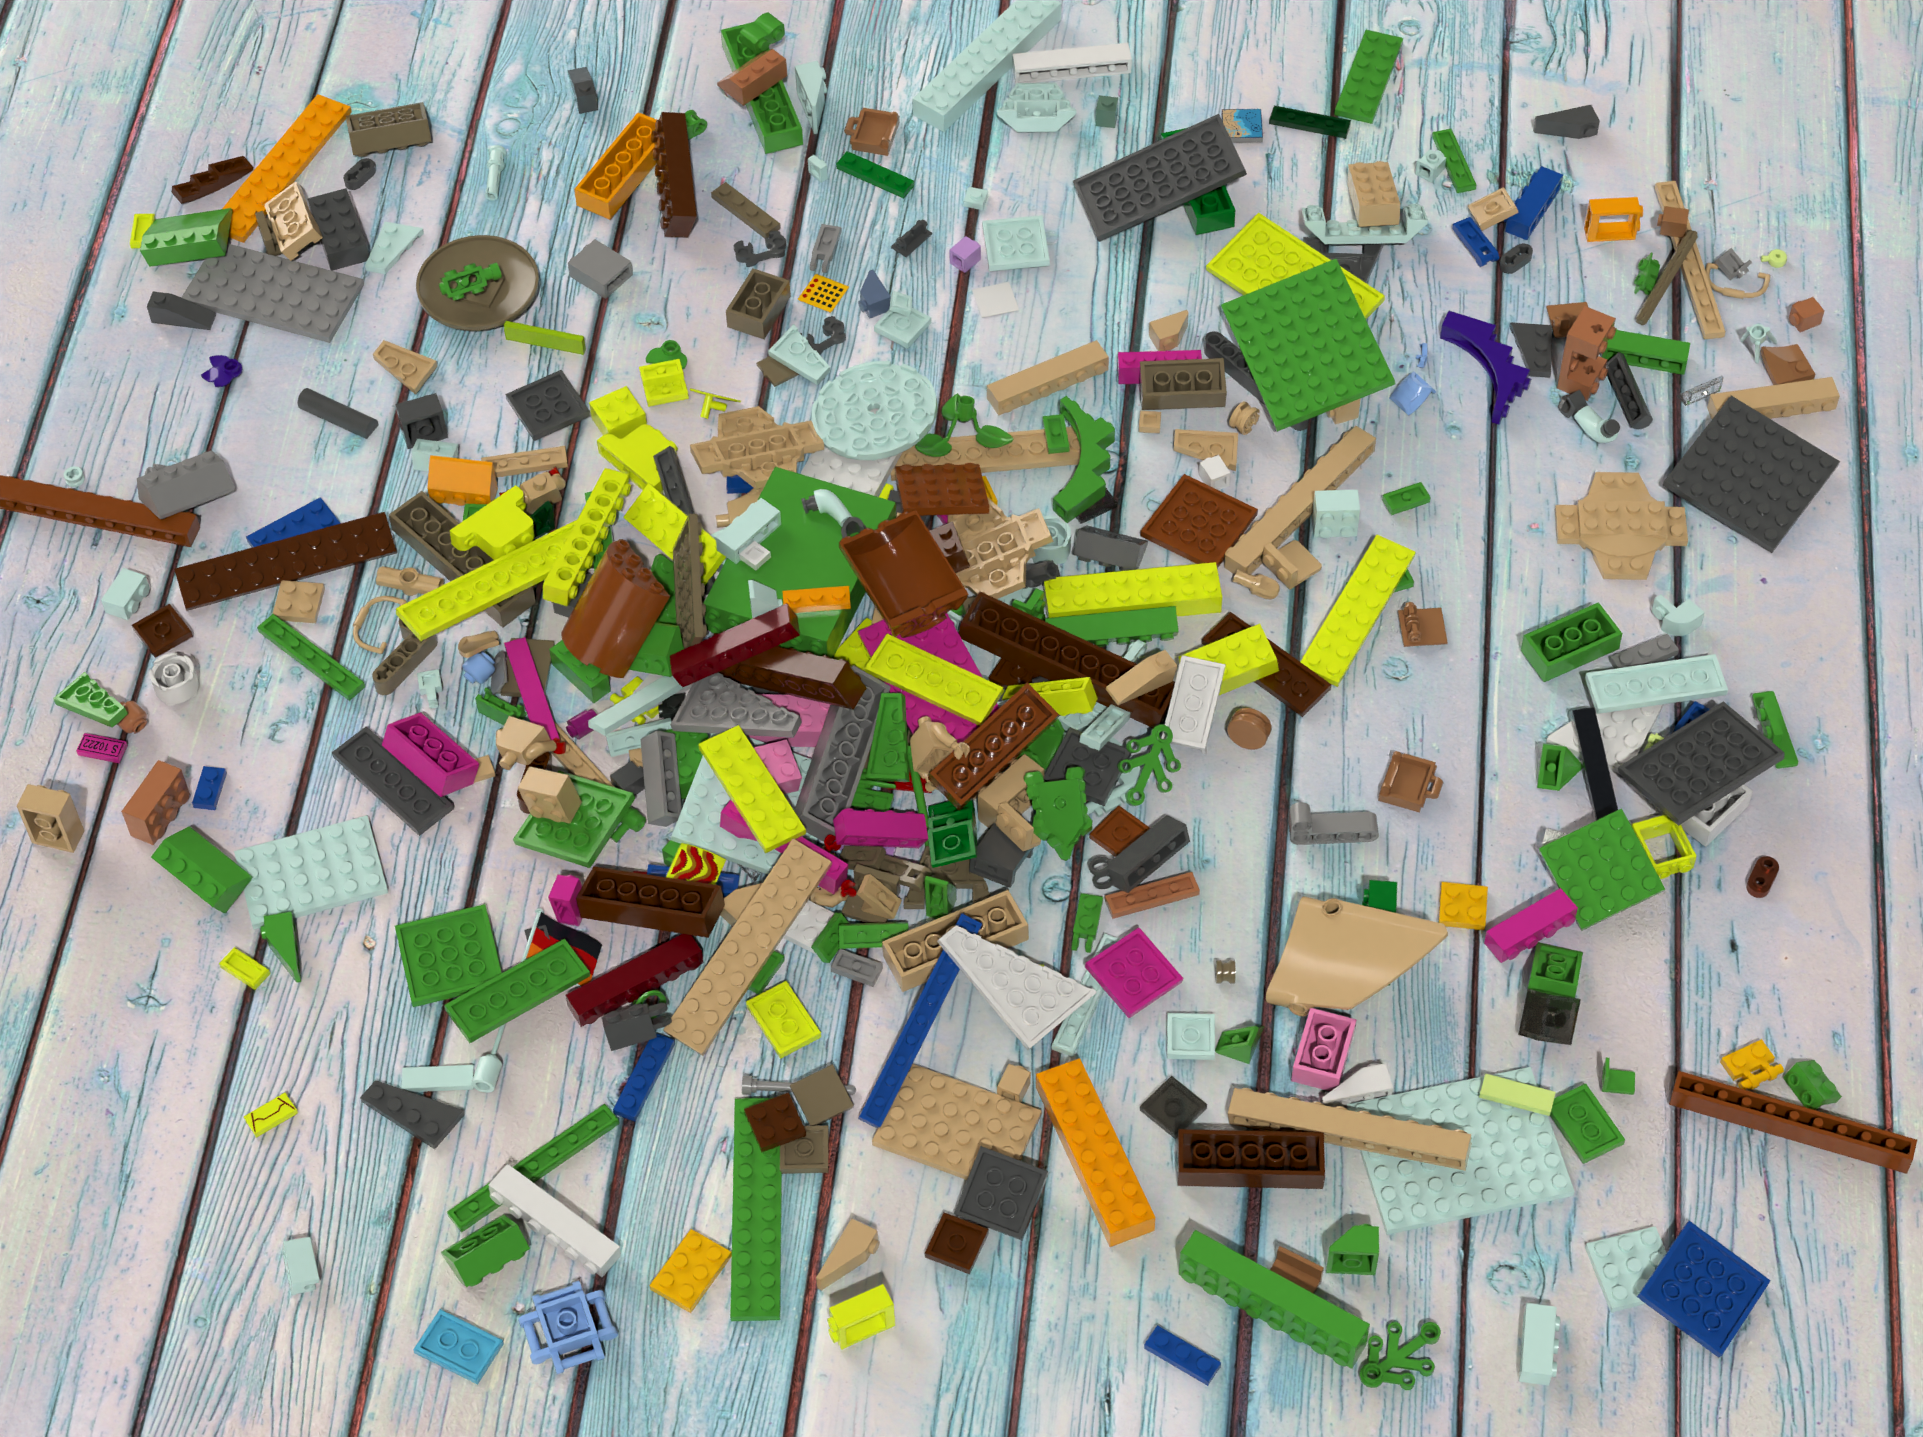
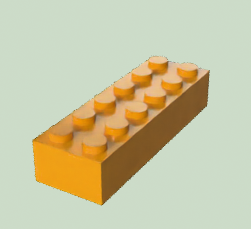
(618, 169)

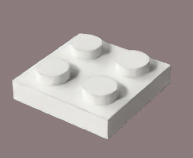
(808, 925)

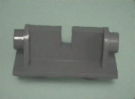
(912, 239)

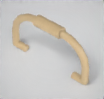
(1734, 292)
(362, 616)

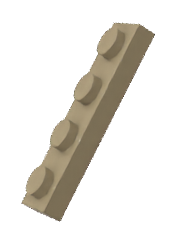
(745, 210)

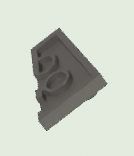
(1535, 346)

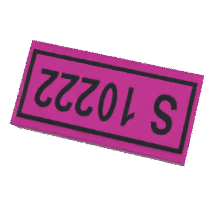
(101, 748)

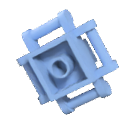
(567, 1326)

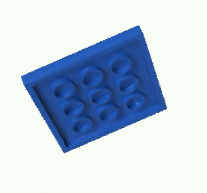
(1703, 1289)

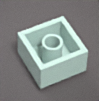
(1335, 513)

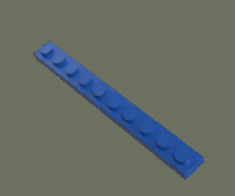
(913, 1034)

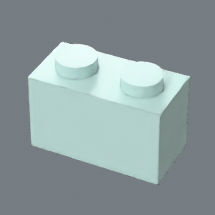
(125, 594)

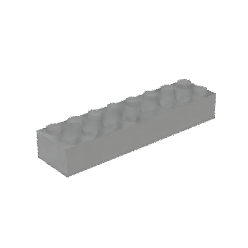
(839, 759)

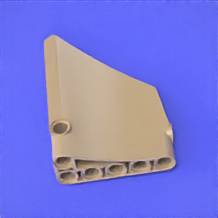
(1346, 954)

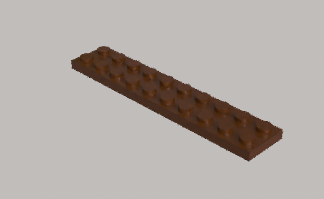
(285, 560)

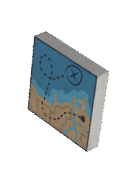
(1243, 125)

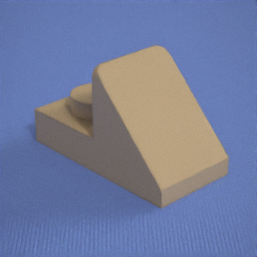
(878, 898)

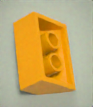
(461, 481)

